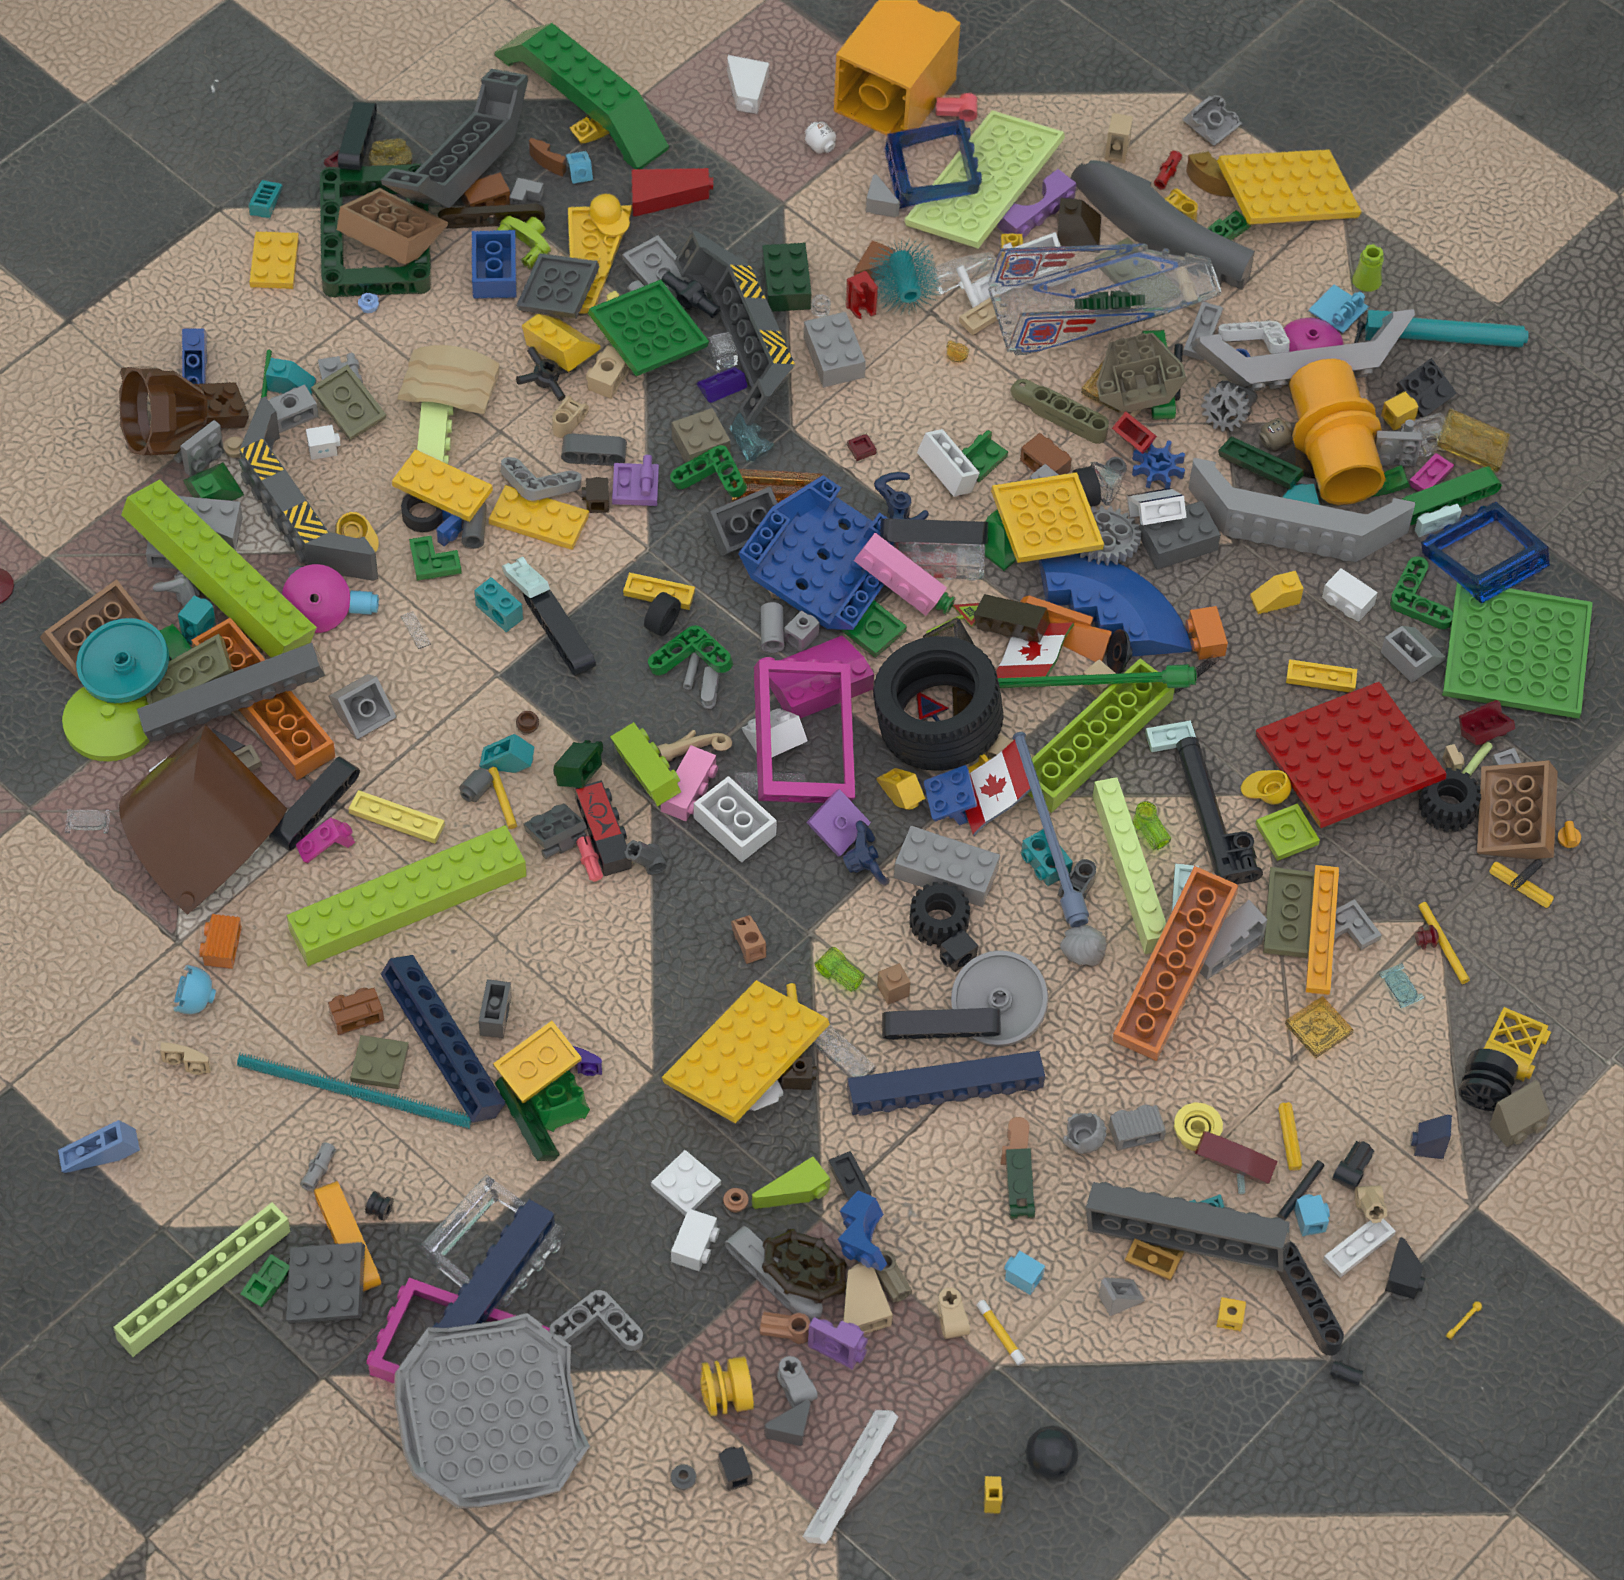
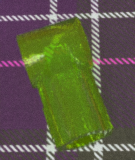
(1151, 826)
(834, 965)

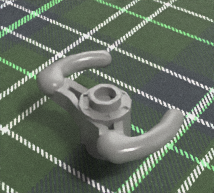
(180, 586)

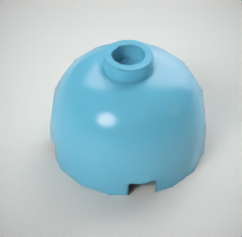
(194, 991)

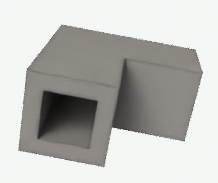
(526, 189)

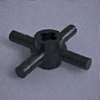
(544, 374)

